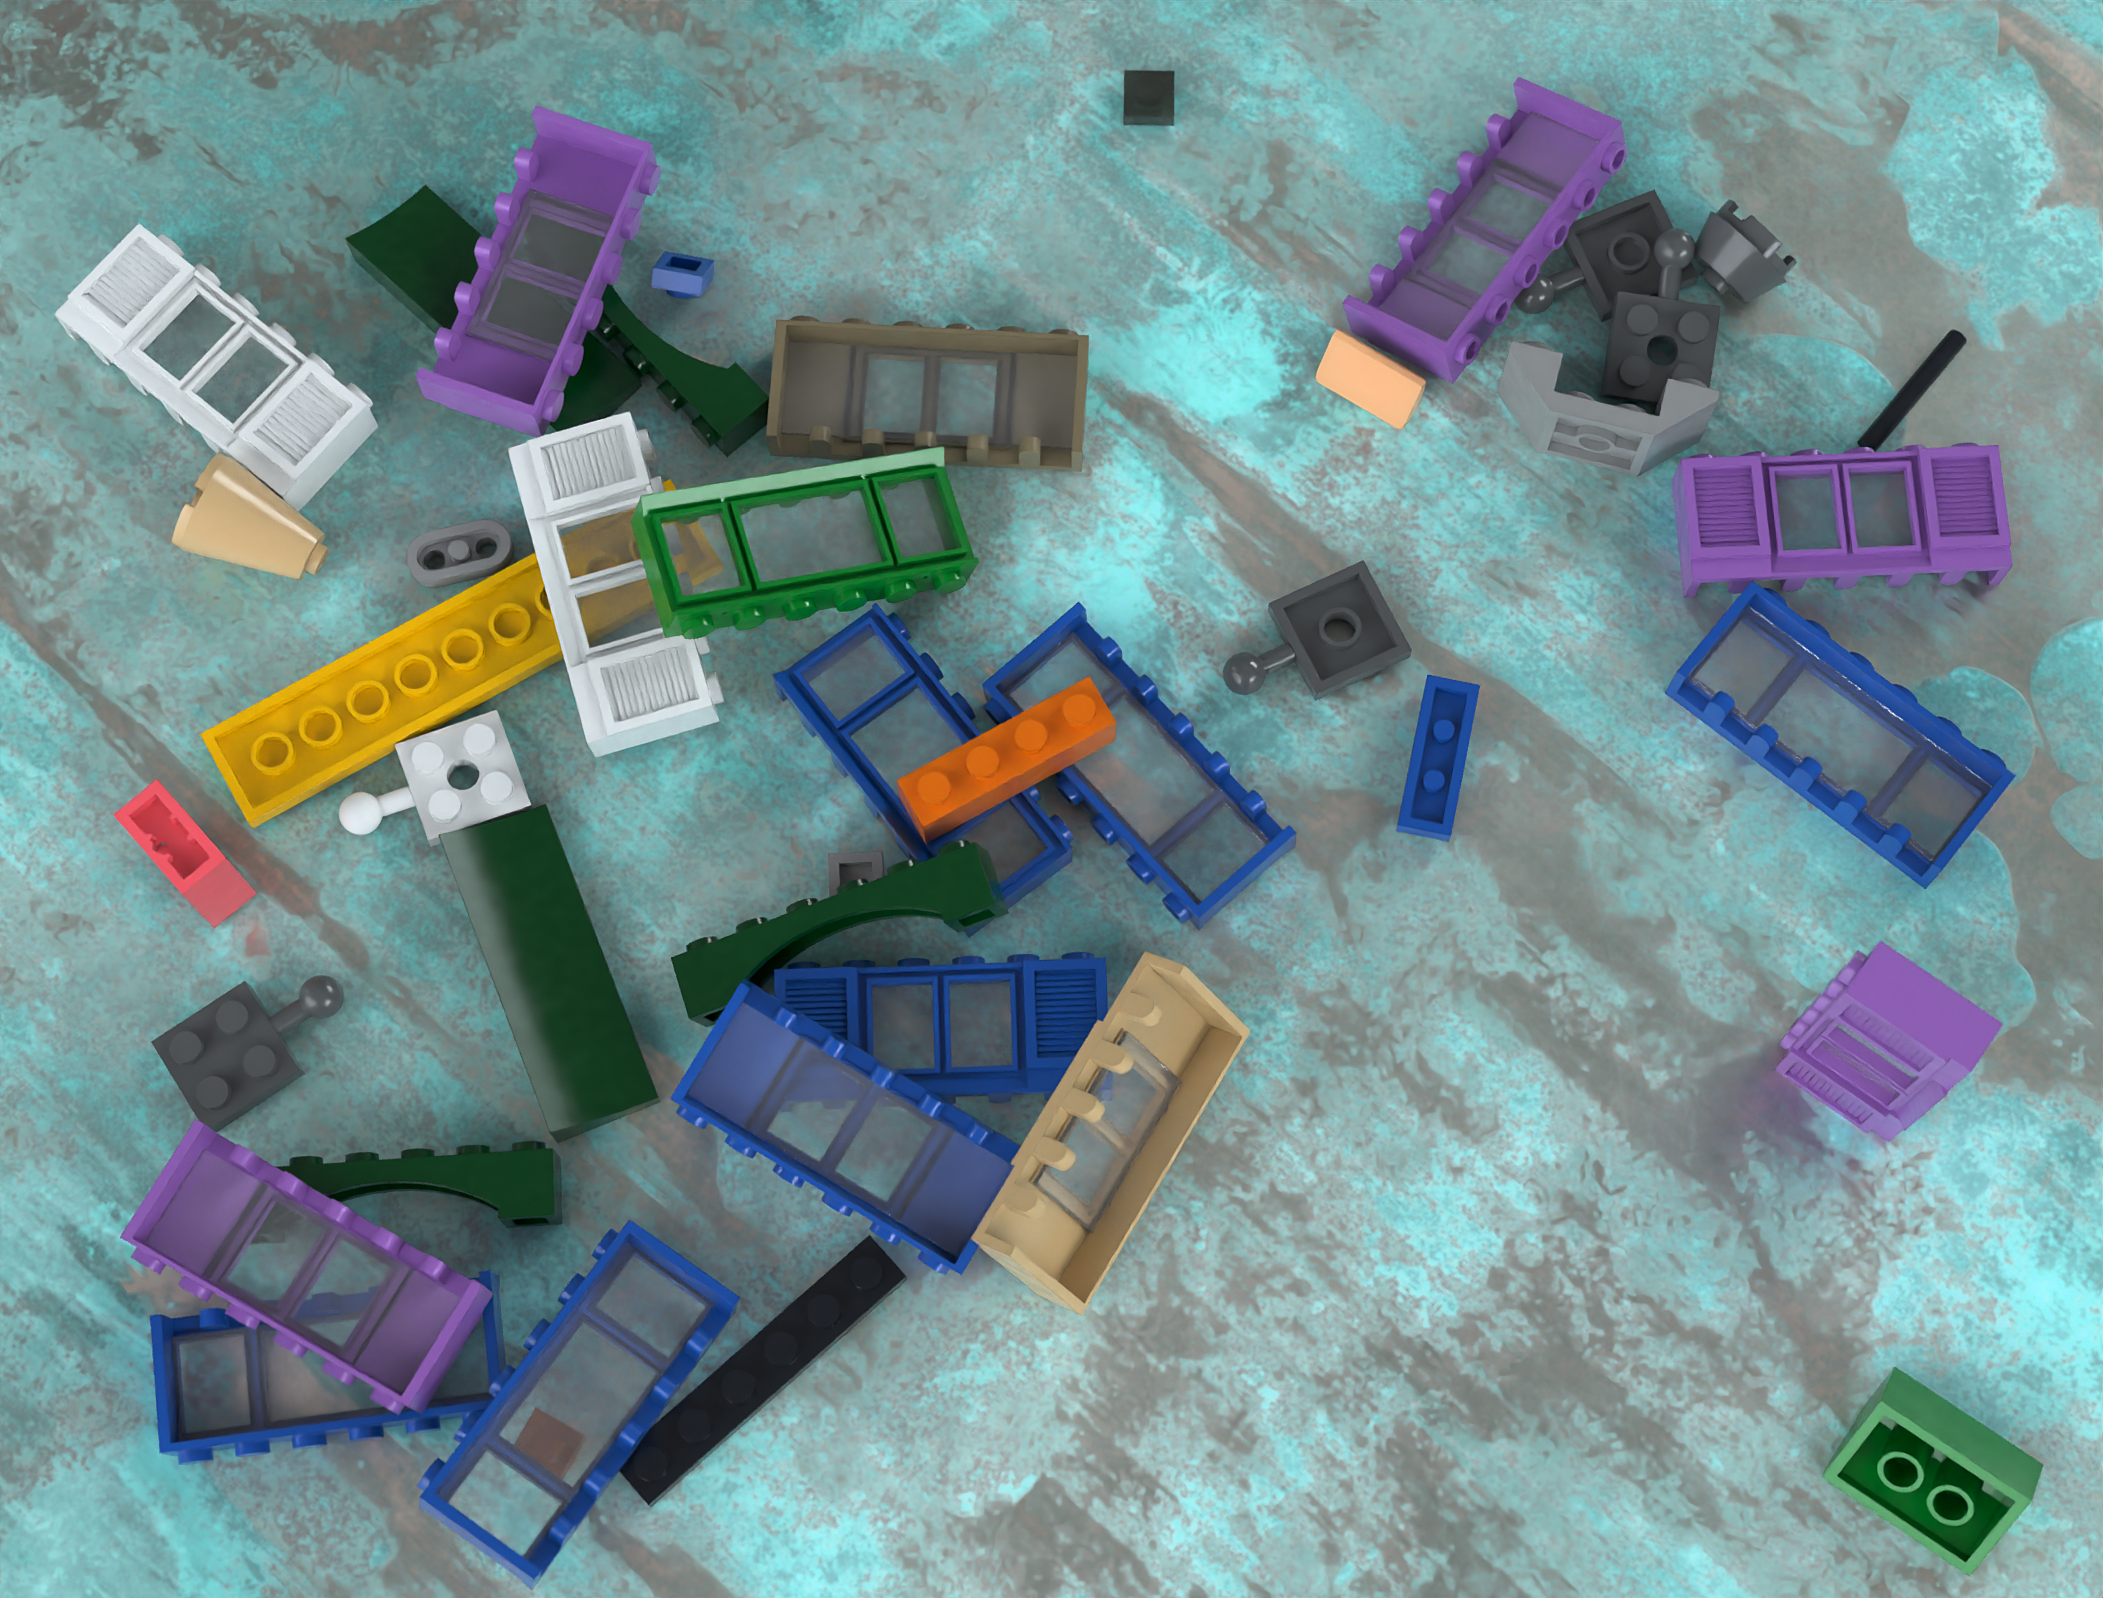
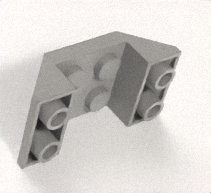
(1595, 432)

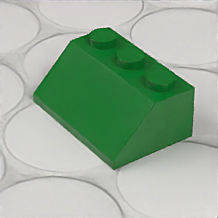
(1933, 1471)

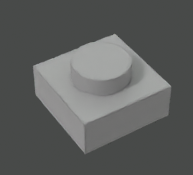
(854, 866)

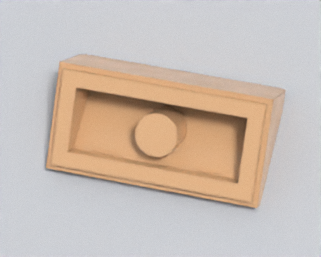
(1370, 379)

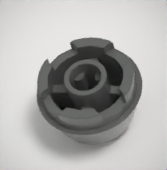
(1740, 255)

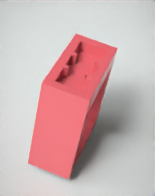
(184, 853)

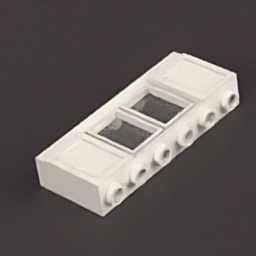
(218, 365)
(579, 511)

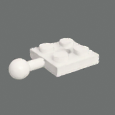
(428, 766)

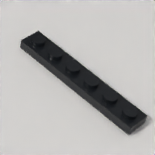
(761, 1370)

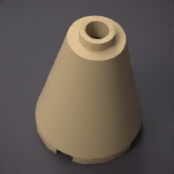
(247, 524)

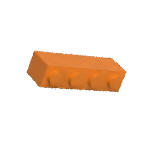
(1007, 759)

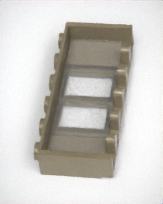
(912, 387)

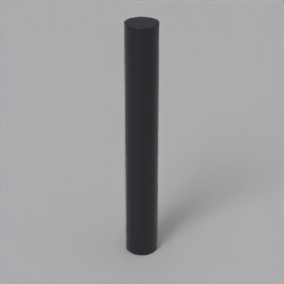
(1913, 390)

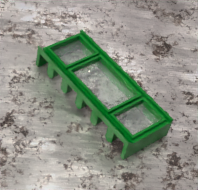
(802, 542)

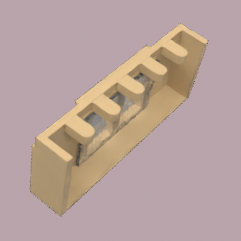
(1111, 1132)

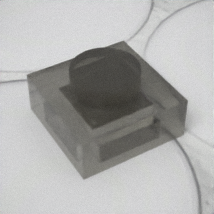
(1148, 98)

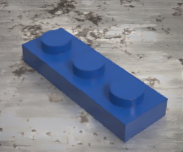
(1438, 758)

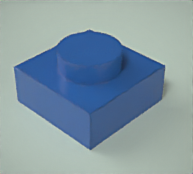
(682, 274)

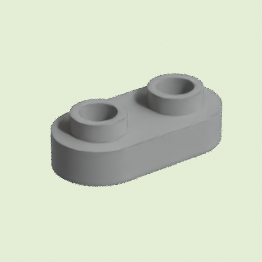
(461, 550)

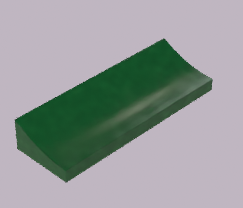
(423, 256)
(550, 972)

